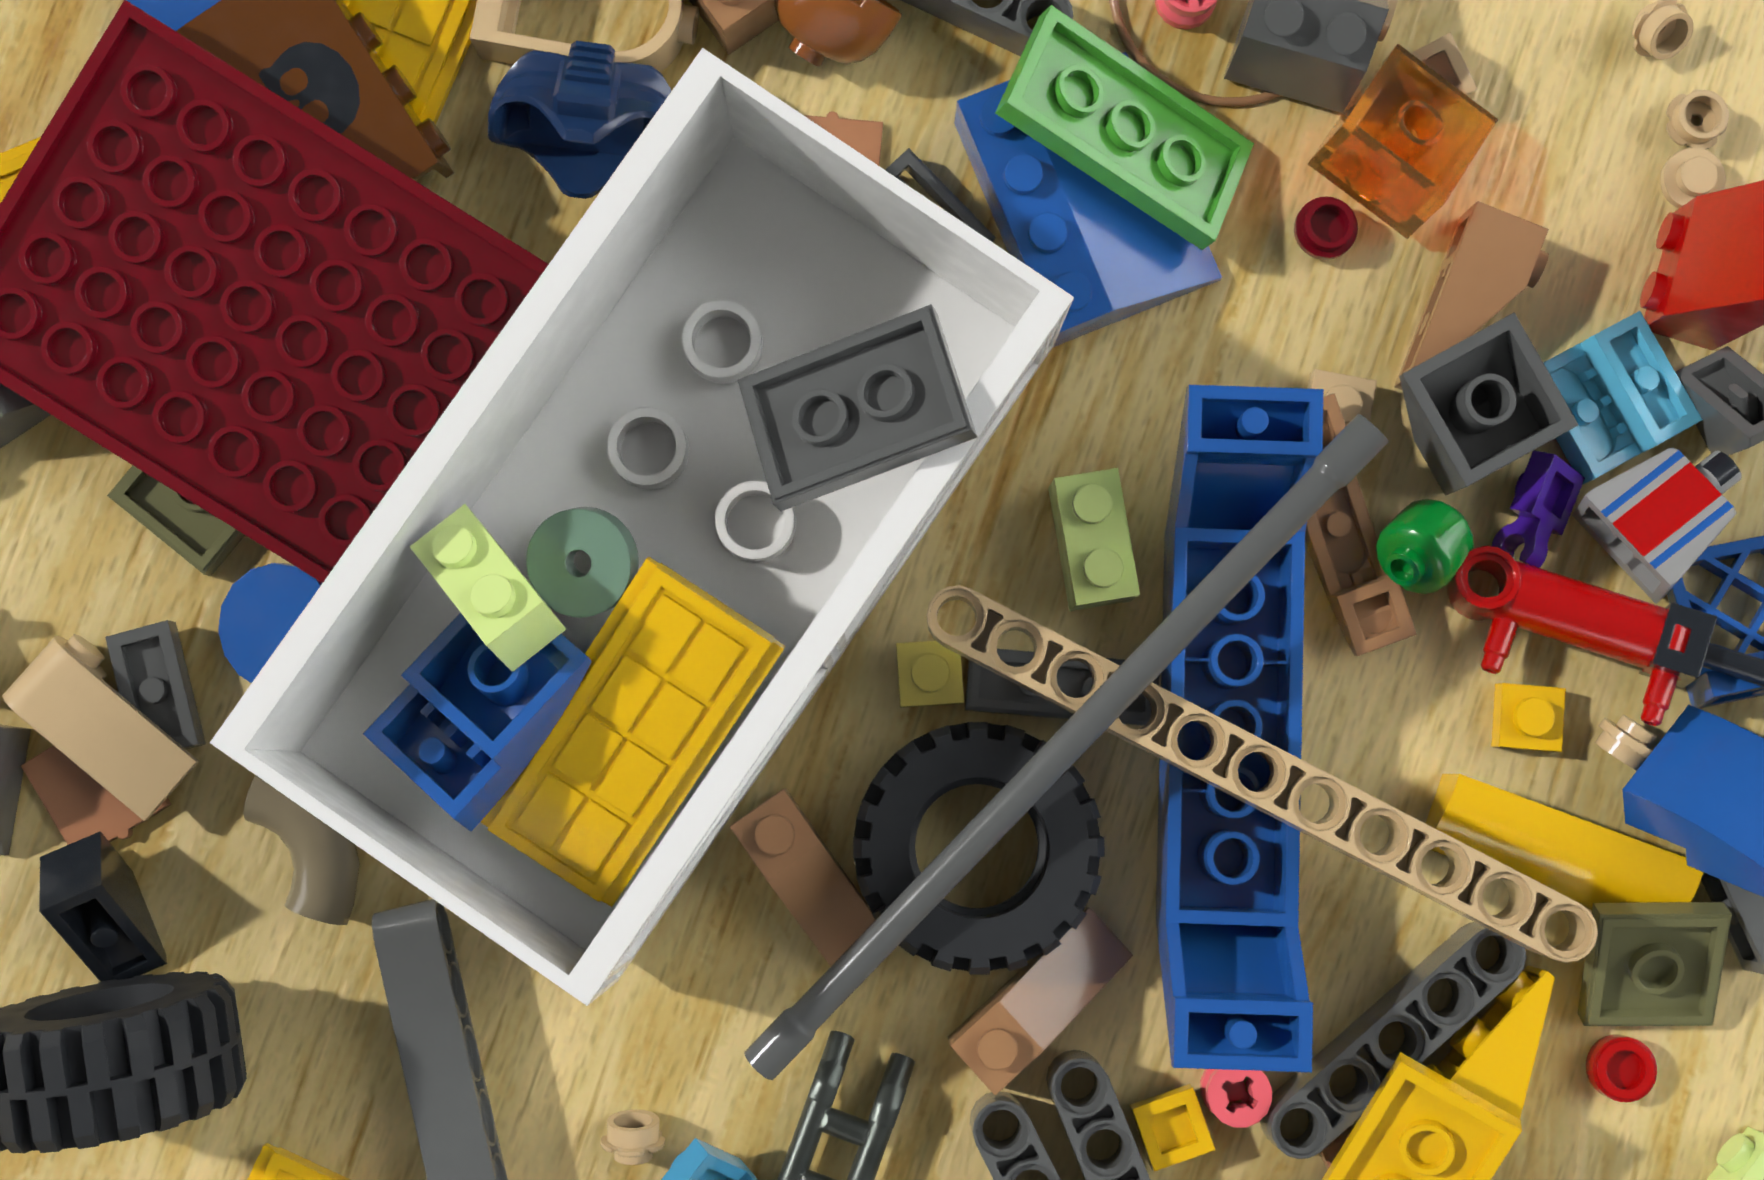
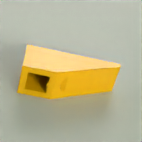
(1499, 1049)

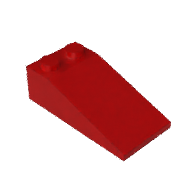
(1710, 269)

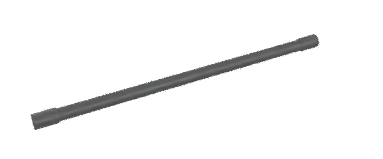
(1330, 471)

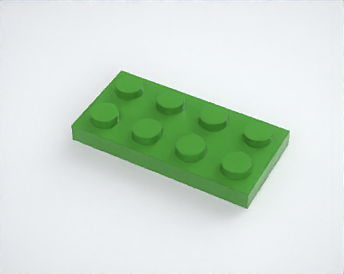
(1125, 128)

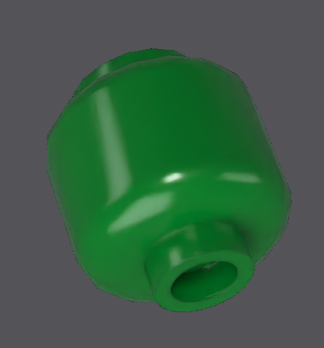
(1424, 546)

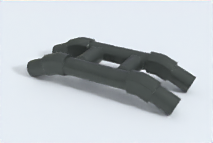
(820, 1116)

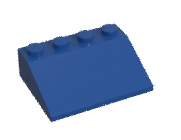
(1074, 226)

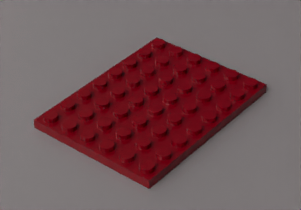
(240, 293)

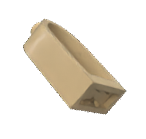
(496, 39)

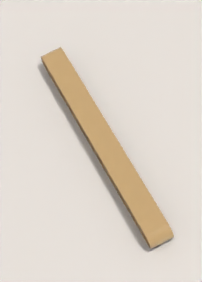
(1349, 807)

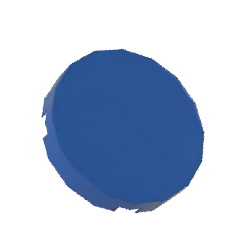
(261, 613)

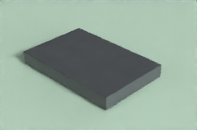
(856, 408)

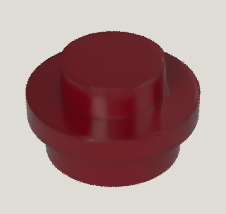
(1325, 228)

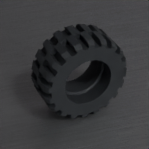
(1064, 866)
(117, 1060)

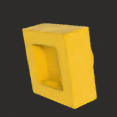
(1528, 717)
(1172, 1127)

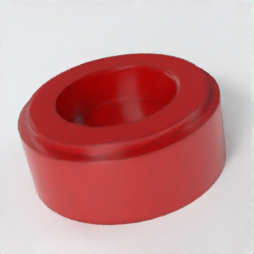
(1621, 1068)

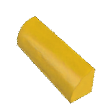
(1558, 848)

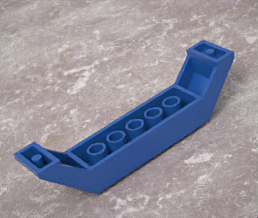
(1223, 866)

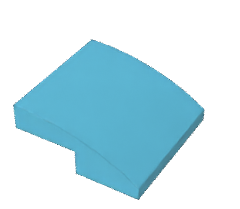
(1620, 397)

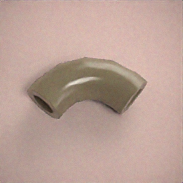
(322, 858)

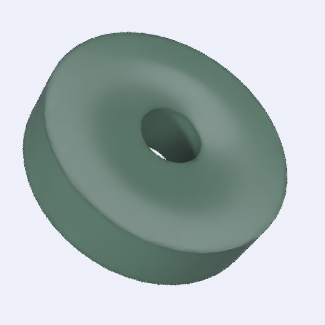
(553, 568)

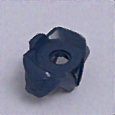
(575, 112)

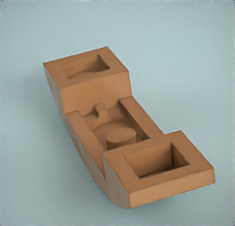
(1345, 557)

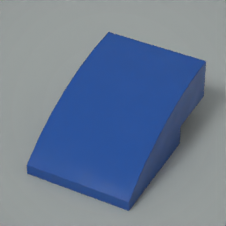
(473, 723)
(1705, 795)

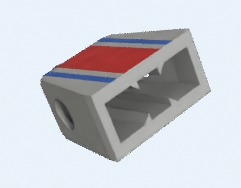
(1661, 516)

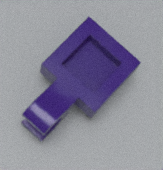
(1544, 504)

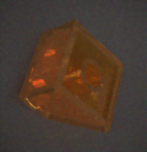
(1403, 142)

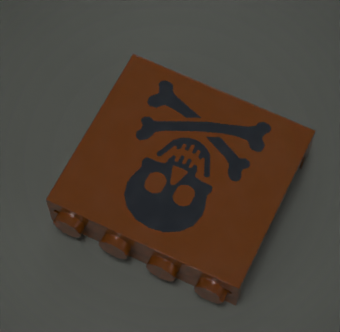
(328, 68)

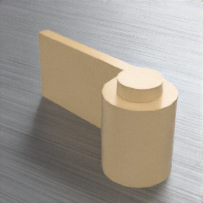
(97, 727)

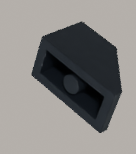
(99, 909)

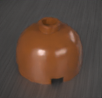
(837, 28)

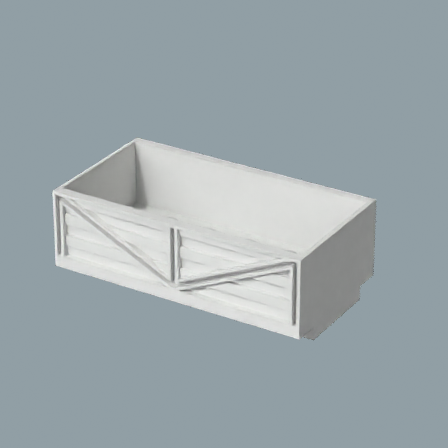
(618, 391)

